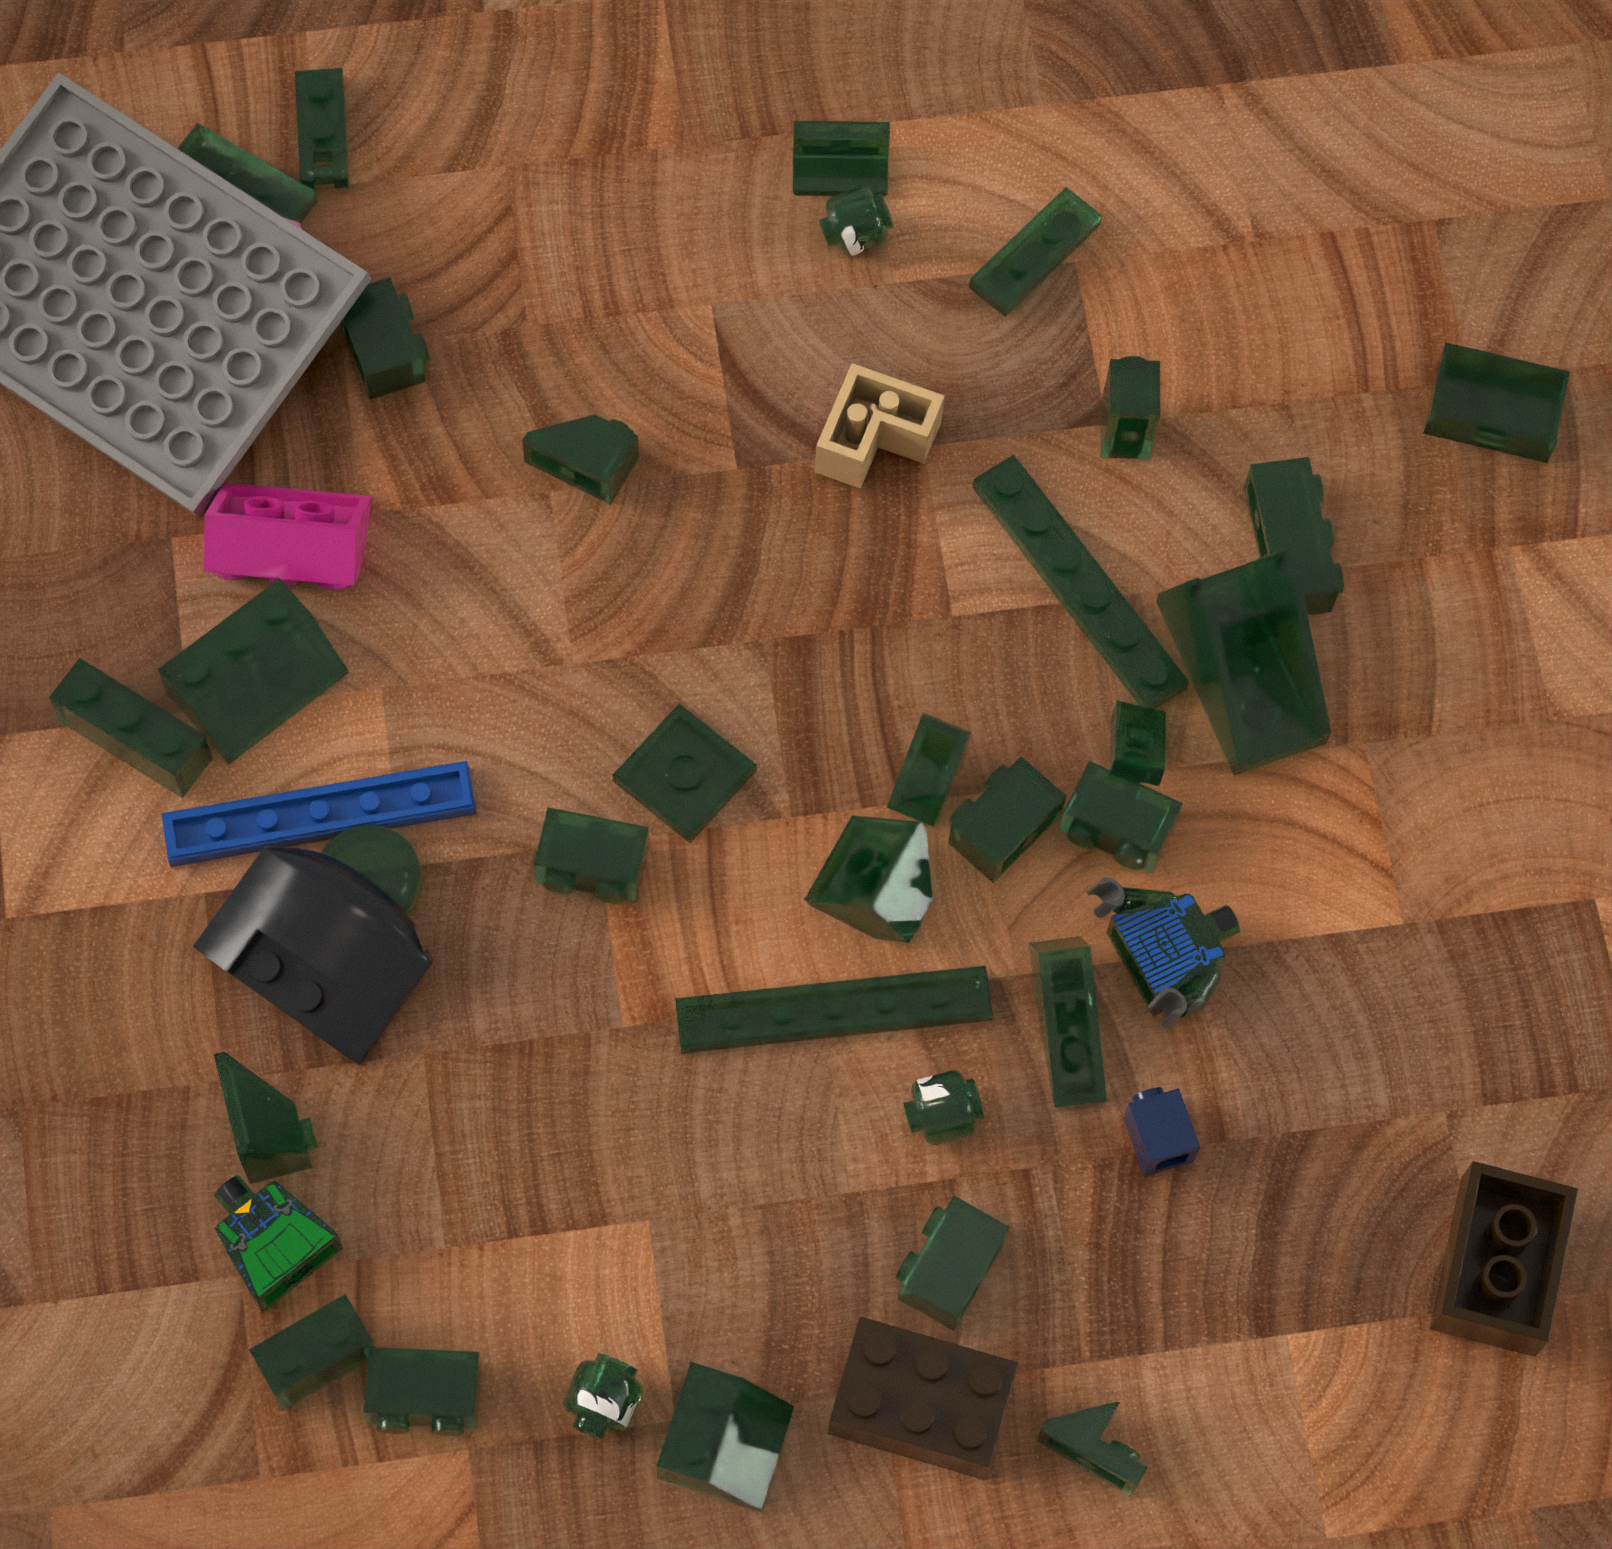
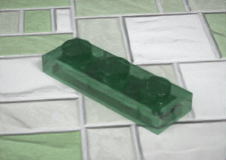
(249, 174)
(1035, 251)

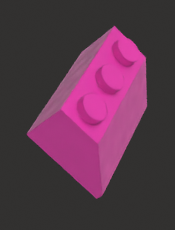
(286, 535)

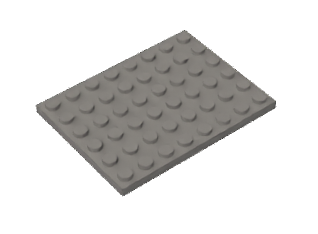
(152, 295)

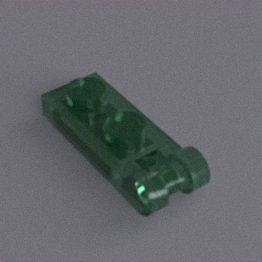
(322, 127)

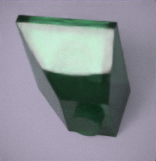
(877, 878)
(263, 1123)

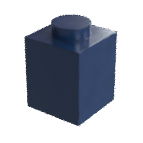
(1160, 1130)

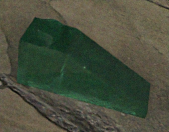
(1068, 1019)

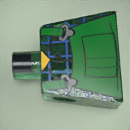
(272, 1239)

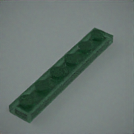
(1080, 584)

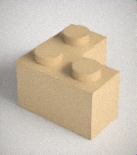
(876, 414)

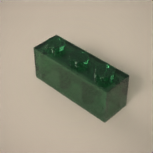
(1288, 516)
(131, 727)

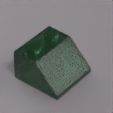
(724, 1437)

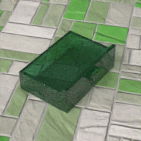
(1496, 402)

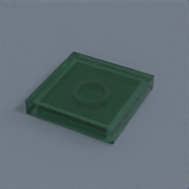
(684, 773)

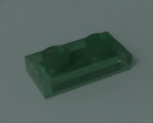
(1137, 743)

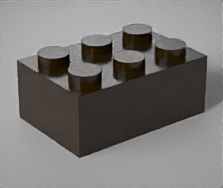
(1504, 1259)
(922, 1398)

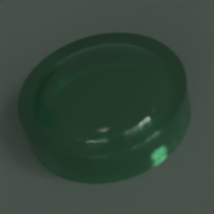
(381, 857)

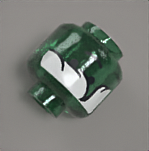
(856, 220)
(944, 1107)
(602, 1396)

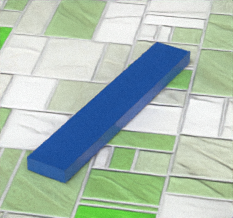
(317, 813)

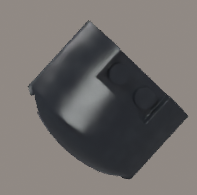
(318, 946)

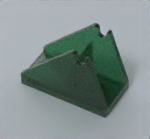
(1251, 660)

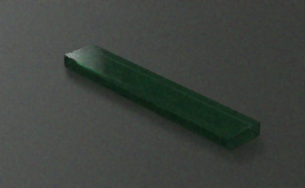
(833, 1009)

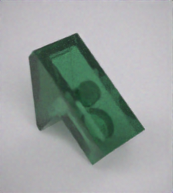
(929, 769)
(1079, 1440)

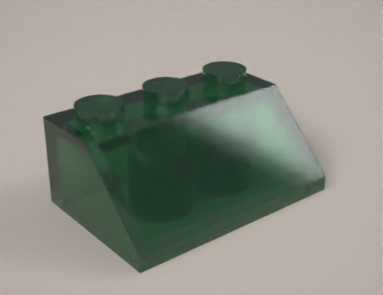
(252, 671)

